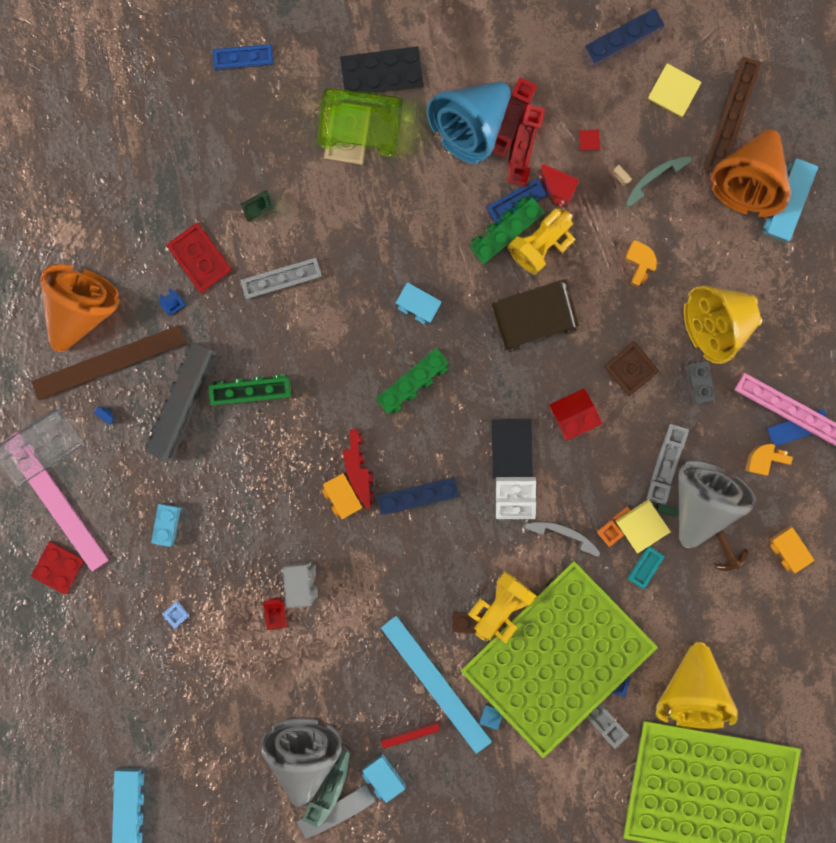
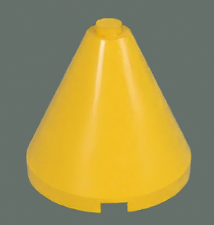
(697, 693)

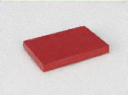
(199, 257)

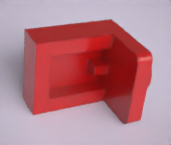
(275, 614)

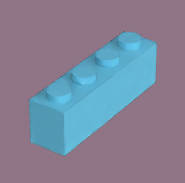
(800, 180)
(127, 805)

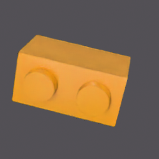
(342, 496)
(791, 550)

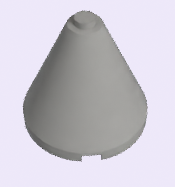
(709, 501)
(301, 756)

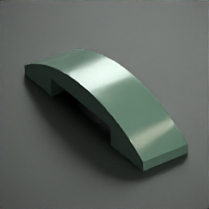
(675, 166)
(329, 792)

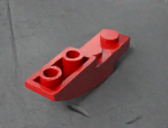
(359, 477)

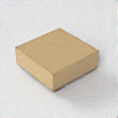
(621, 175)

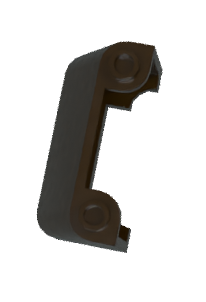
(534, 314)

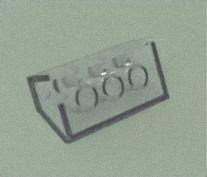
(38, 446)

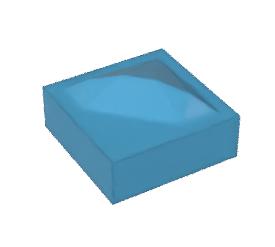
(490, 717)

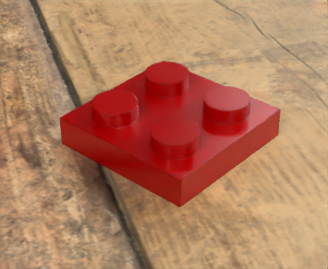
(57, 568)

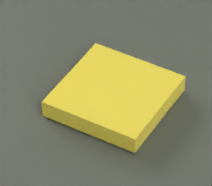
(674, 90)
(643, 526)

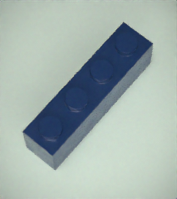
(623, 37)
(417, 495)

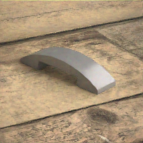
(666, 464)
(540, 526)
(607, 726)
(343, 809)

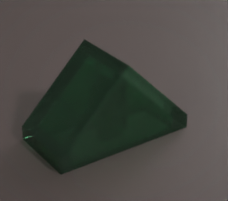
(258, 206)

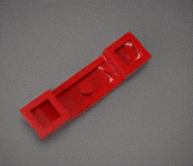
(520, 97)
(523, 143)

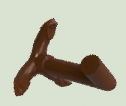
(734, 562)

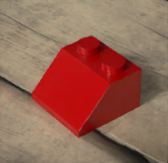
(558, 185)
(575, 414)

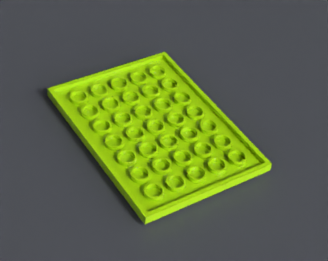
(560, 660)
(709, 788)

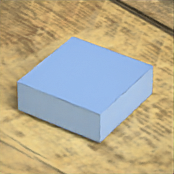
(175, 614)

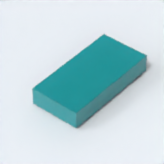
(645, 567)

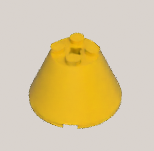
(720, 321)

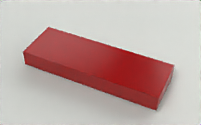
(410, 734)

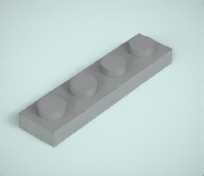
(281, 278)

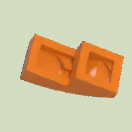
(611, 531)

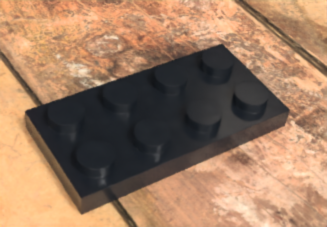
(382, 70)

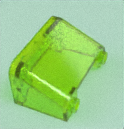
(359, 120)

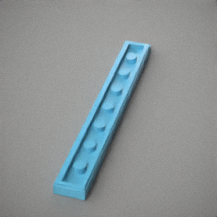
(436, 684)

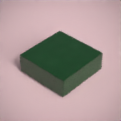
(666, 510)

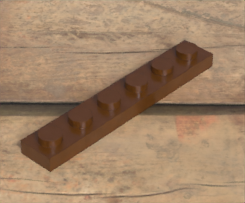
(733, 112)

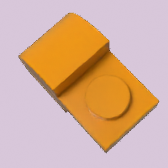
(644, 258)
(761, 457)

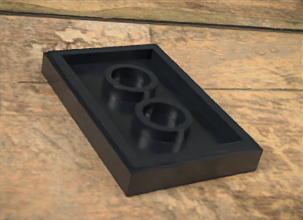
(512, 448)

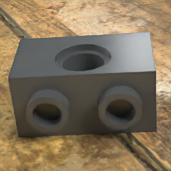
(700, 382)

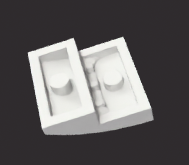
(515, 497)

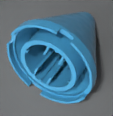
(469, 119)

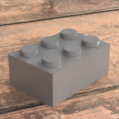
(299, 583)

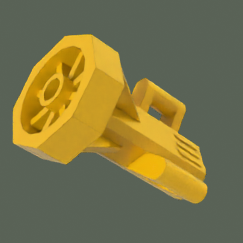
(531, 250)
(509, 597)

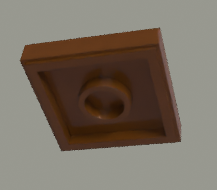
(631, 368)

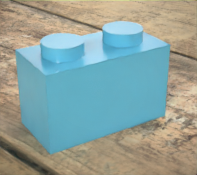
(418, 303)
(166, 524)
(383, 778)

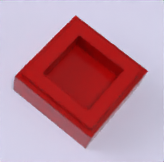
(589, 140)

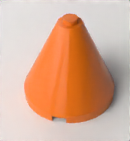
(754, 177)
(74, 303)

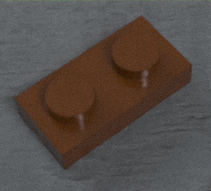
(464, 623)

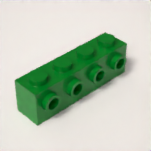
(506, 229)
(410, 382)
(250, 391)

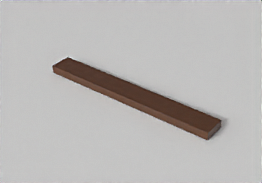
(108, 362)

